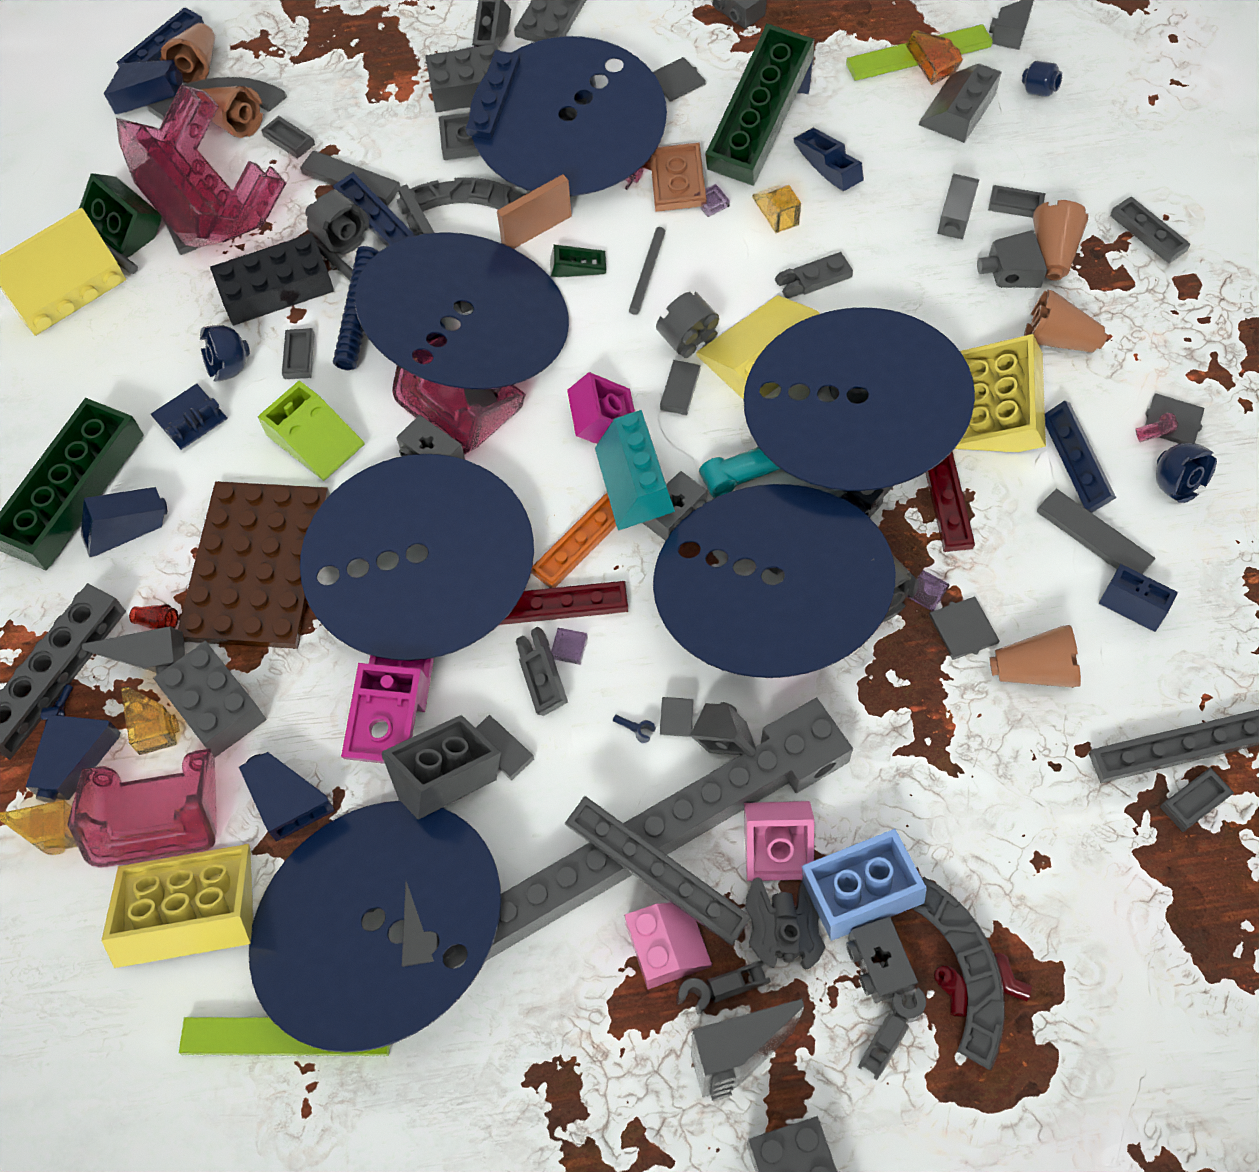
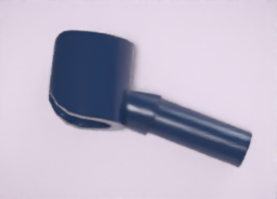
(58, 709)
(635, 727)

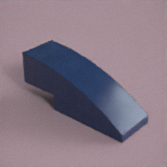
(830, 158)

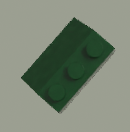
(119, 214)

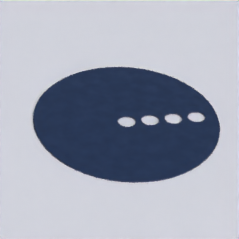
(606, 138)
(507, 338)
(908, 424)
(427, 609)
(807, 621)
(347, 985)

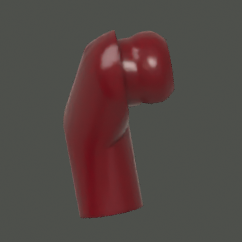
(1011, 985)
(955, 987)

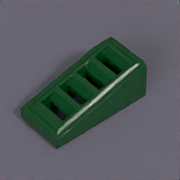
(563, 266)

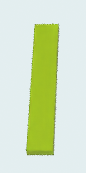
(899, 56)
(249, 1037)

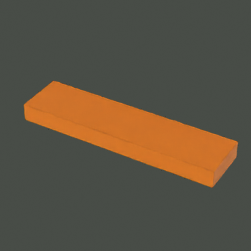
(575, 544)

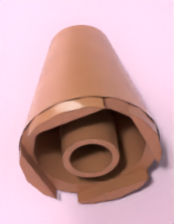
(191, 52)
(237, 110)
(1059, 234)
(1064, 325)
(1040, 660)

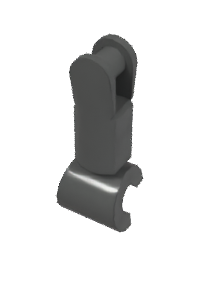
(722, 986)
(892, 1032)

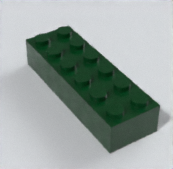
(760, 104)
(73, 467)

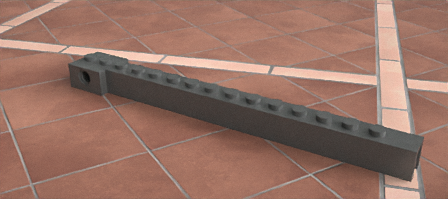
(792, 751)

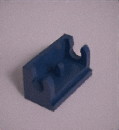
(1138, 597)

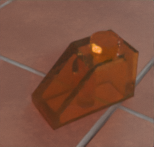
(934, 55)

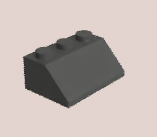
(962, 102)
(441, 766)

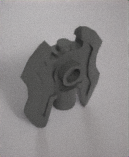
(783, 928)

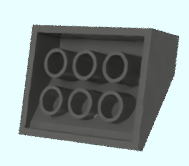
(736, 1047)

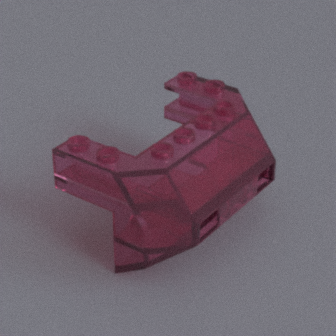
(185, 185)

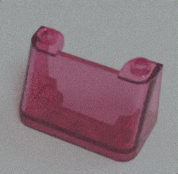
(448, 407)
(147, 816)

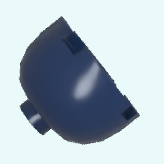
(224, 352)
(1184, 469)

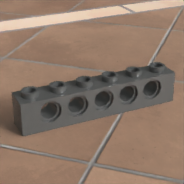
(64, 662)

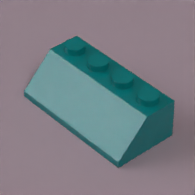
(632, 472)

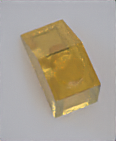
(779, 207)
(148, 723)
(43, 826)

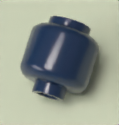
(1042, 78)

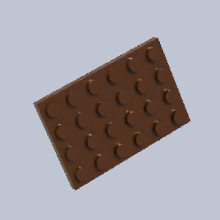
(249, 566)

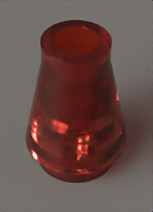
(154, 616)

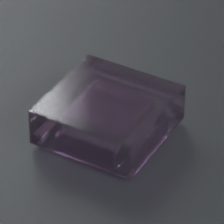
(715, 200)
(930, 590)
(569, 645)

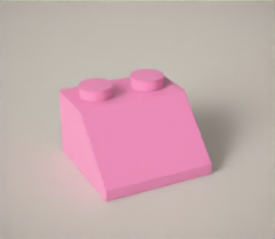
(778, 839)
(666, 943)

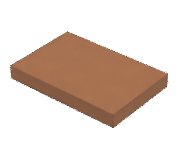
(677, 177)
(535, 212)

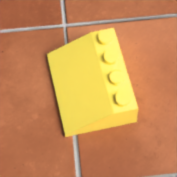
(58, 271)
(738, 348)
(1007, 396)
(180, 906)

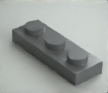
(1150, 229)

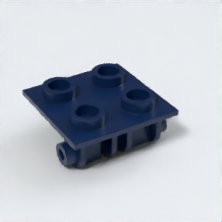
(189, 416)

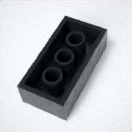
(272, 279)

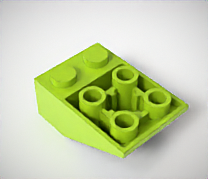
(310, 430)

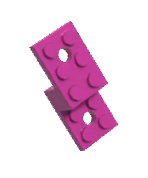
(385, 693)

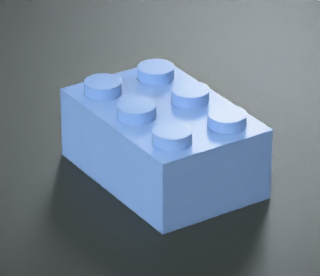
(863, 884)

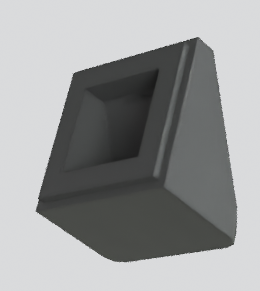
(676, 716)

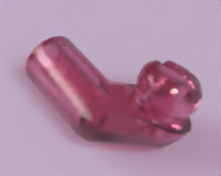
(1166, 425)

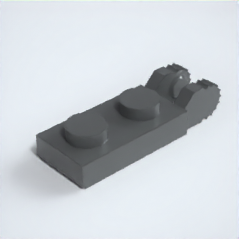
(814, 275)
(541, 673)

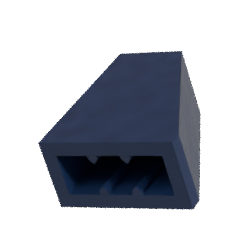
(142, 84)
(120, 518)
(65, 750)
(282, 796)

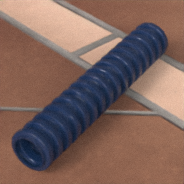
(351, 332)

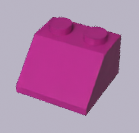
(596, 404)

